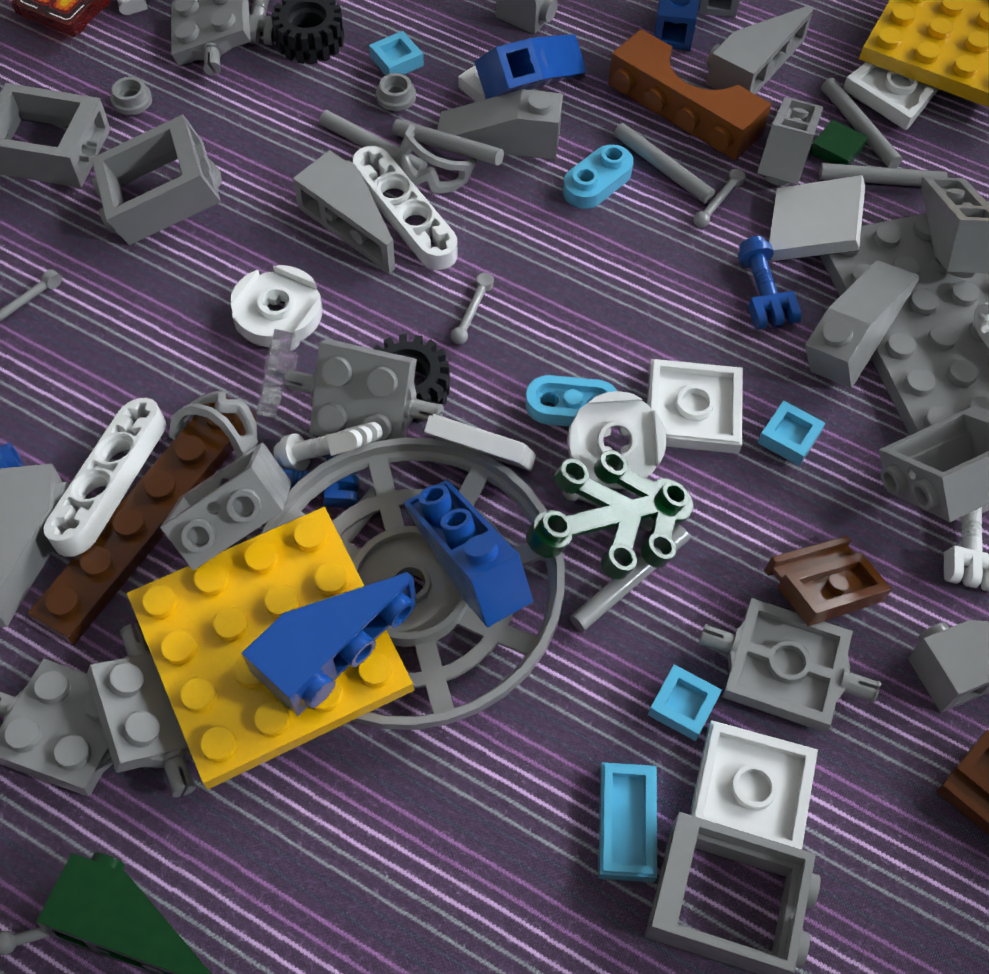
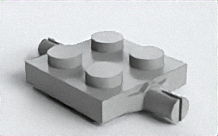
(208, 30)
(361, 387)
(788, 666)
(139, 715)
(55, 730)

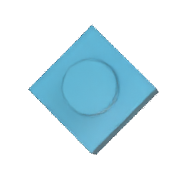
(396, 54)
(791, 433)
(684, 702)

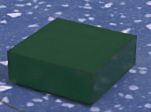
(838, 144)

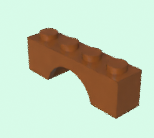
(722, 118)

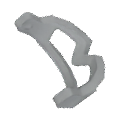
(429, 174)
(241, 444)

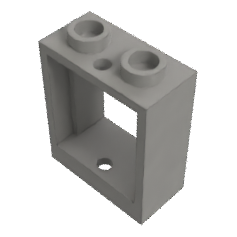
(73, 157)
(163, 204)
(942, 465)
(219, 515)
(799, 893)

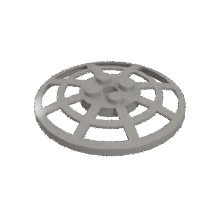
(405, 550)

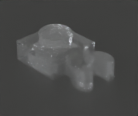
(277, 363)

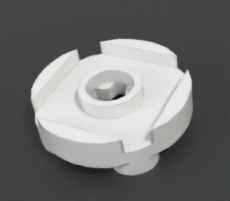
(285, 284)
(632, 418)

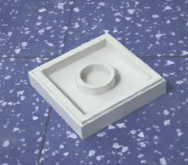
(817, 218)
(698, 404)
(492, 444)
(755, 783)

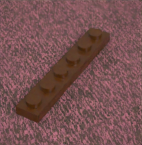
(133, 529)

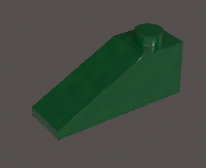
(109, 915)

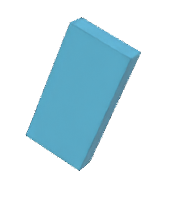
(628, 822)

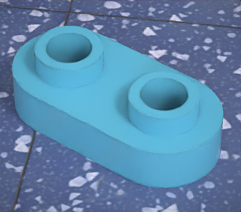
(605, 173)
(565, 393)

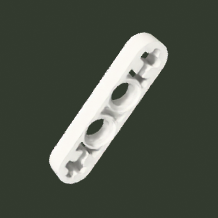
(408, 204)
(79, 521)

